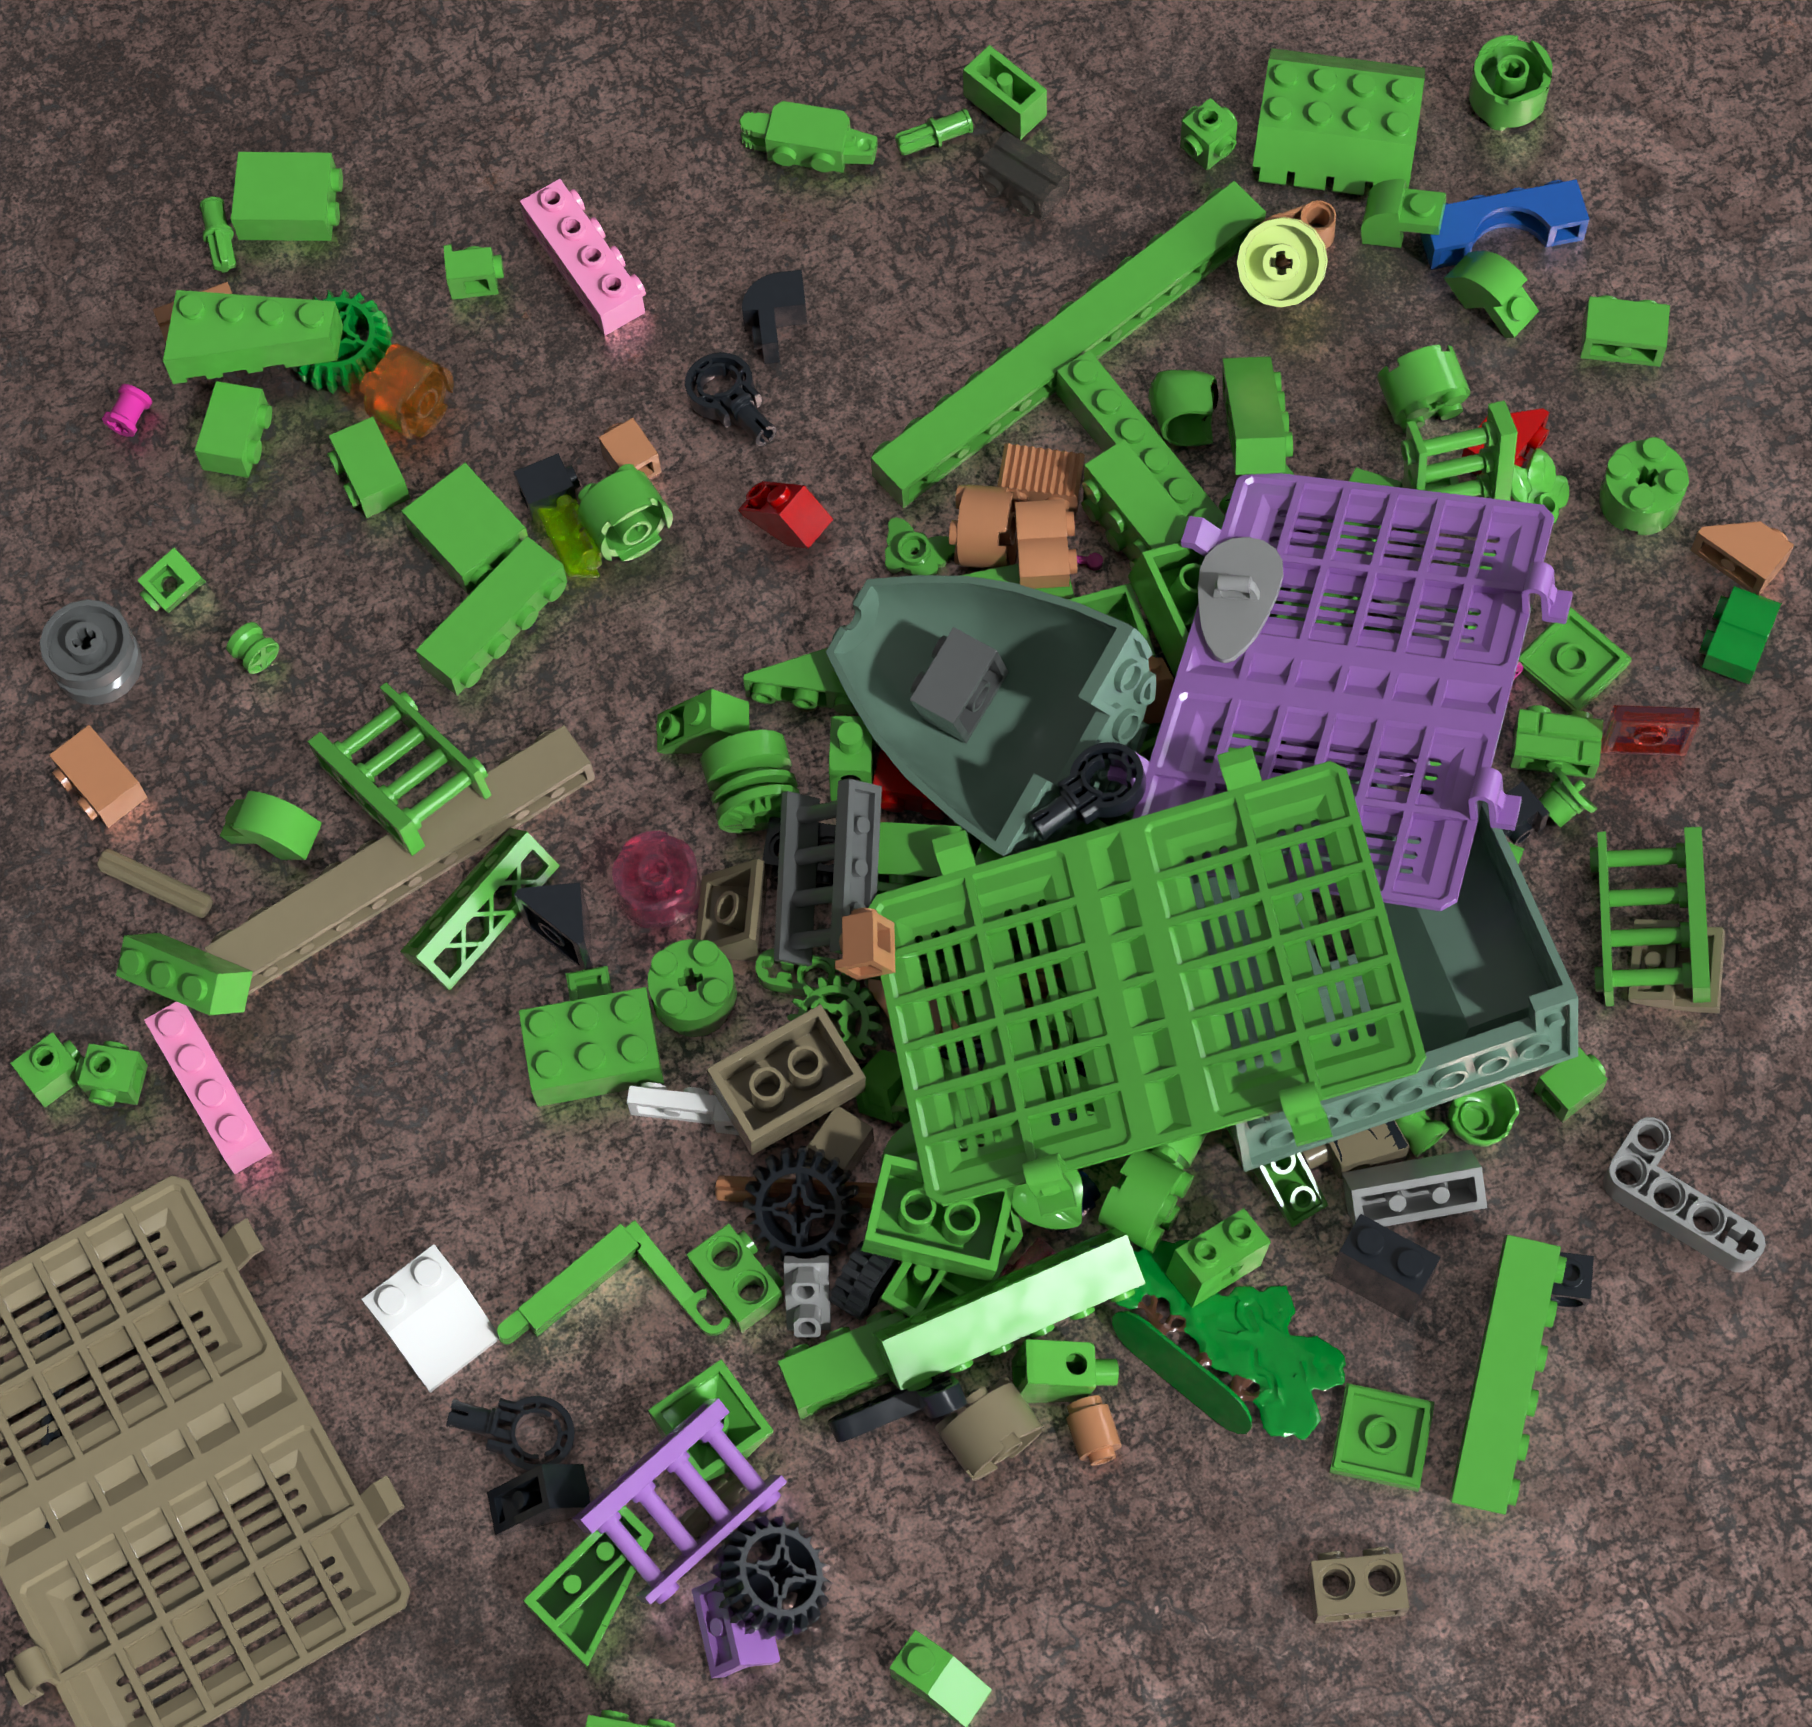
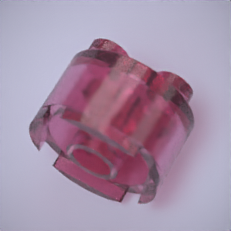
(660, 902)

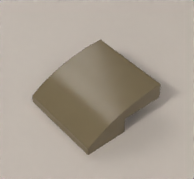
(1673, 955)

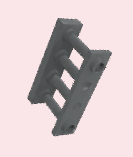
(854, 873)

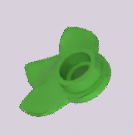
(1540, 483)

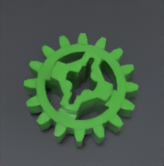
(848, 1009)

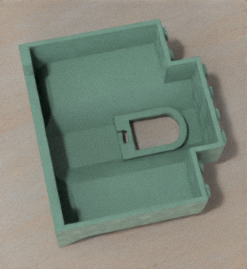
(1480, 987)

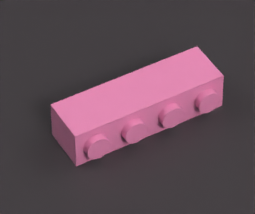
(208, 1086)

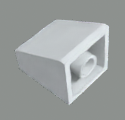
(431, 1318)

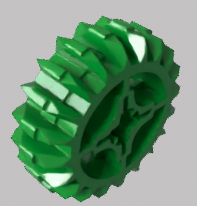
(354, 355)

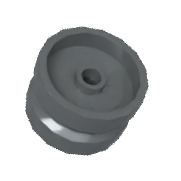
(91, 652)

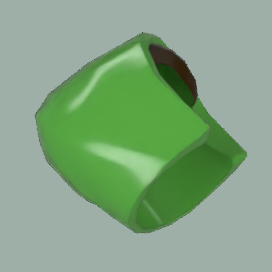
(1184, 405)

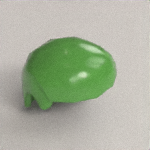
(1484, 1115)

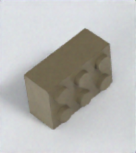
(786, 1079)

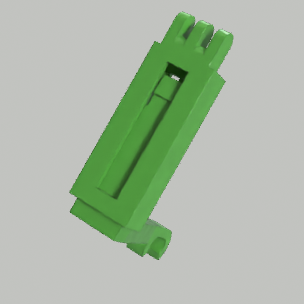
(594, 1269)

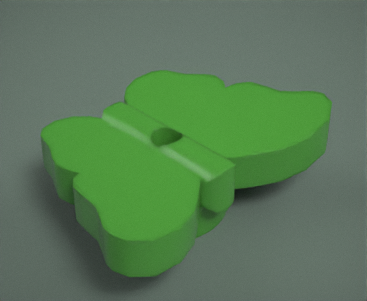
(903, 540)

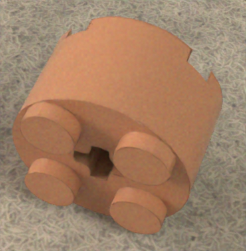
(985, 526)

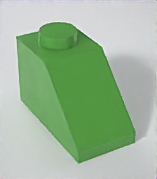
(939, 1679)

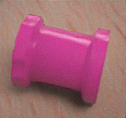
(127, 410)

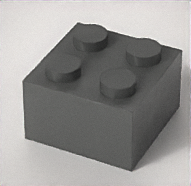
(958, 684)

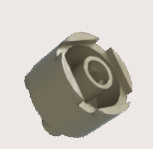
(990, 1429)

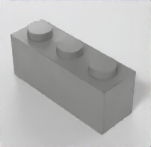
(1416, 1189)

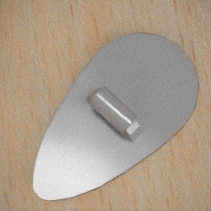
(1237, 594)

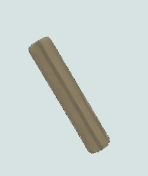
(155, 883)

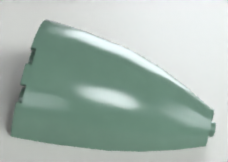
(1068, 687)

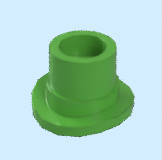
(1564, 800)

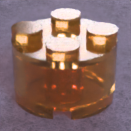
(407, 391)

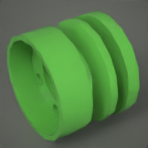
(748, 779)

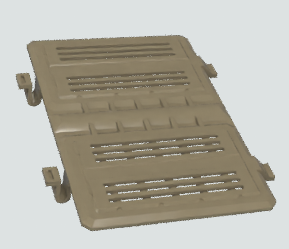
(163, 1468)

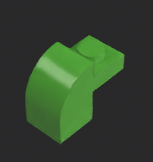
(1396, 210)
(1496, 285)
(272, 825)

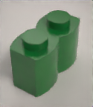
(1740, 635)

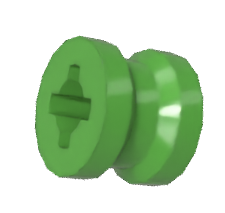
(252, 648)

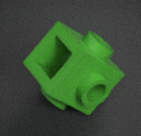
(1208, 133)
(111, 1074)

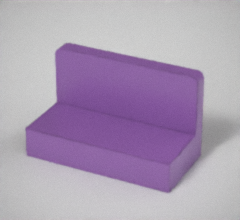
(725, 1642)

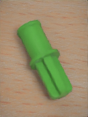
(934, 132)
(217, 234)

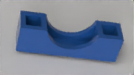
(1548, 212)

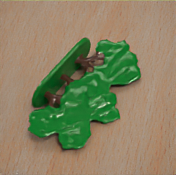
(1237, 1336)

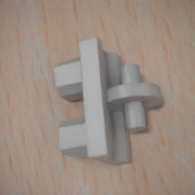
(807, 1295)

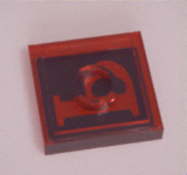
(1650, 730)

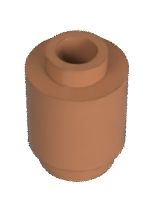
(1093, 1430)

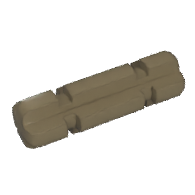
(727, 1490)

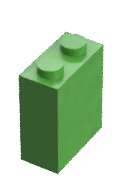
(286, 196)
(464, 527)

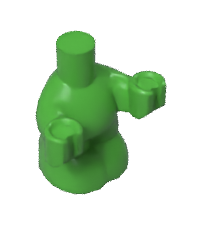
(1421, 1131)

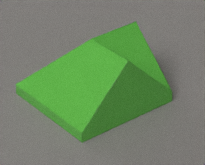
(743, 1424)

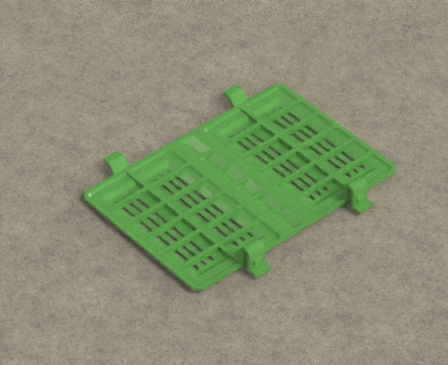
(1144, 985)

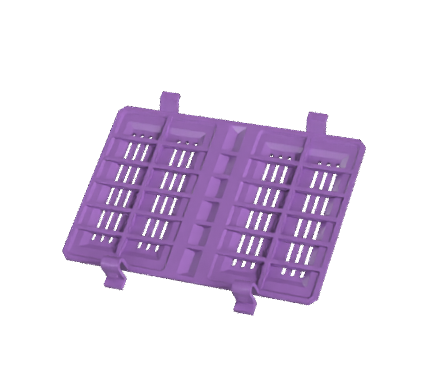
(1369, 685)

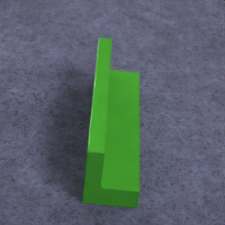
(469, 897)

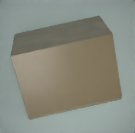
(734, 909)

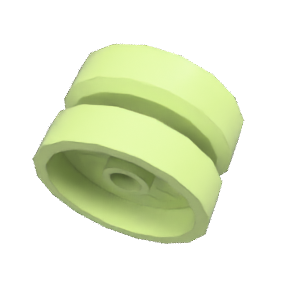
(1258, 262)

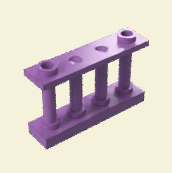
(639, 1486)

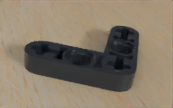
(935, 1400)

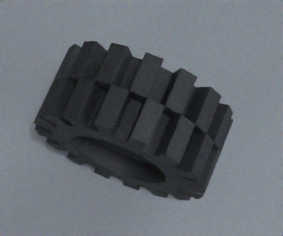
(862, 1282)

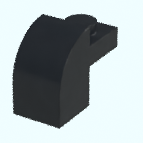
(773, 303)

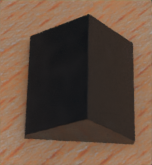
(559, 918)

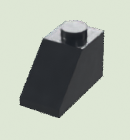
(539, 1498)

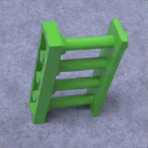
(1494, 460)
(382, 801)
(1689, 934)

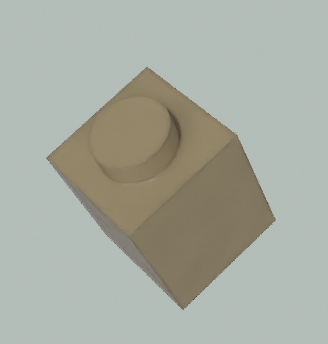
(843, 1138)

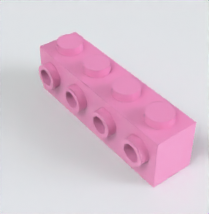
(583, 256)

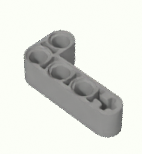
(1686, 1199)

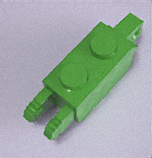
(807, 137)

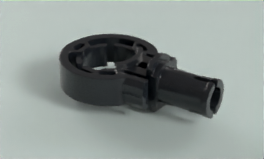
(734, 404)
(1085, 803)
(511, 1413)

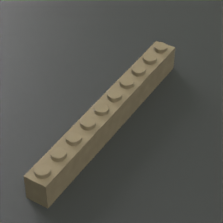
(386, 873)

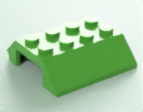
(1337, 121)

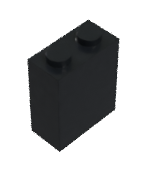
(1384, 1267)

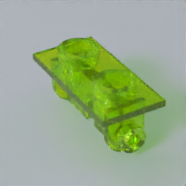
(574, 549)

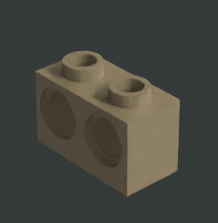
(1360, 1599)

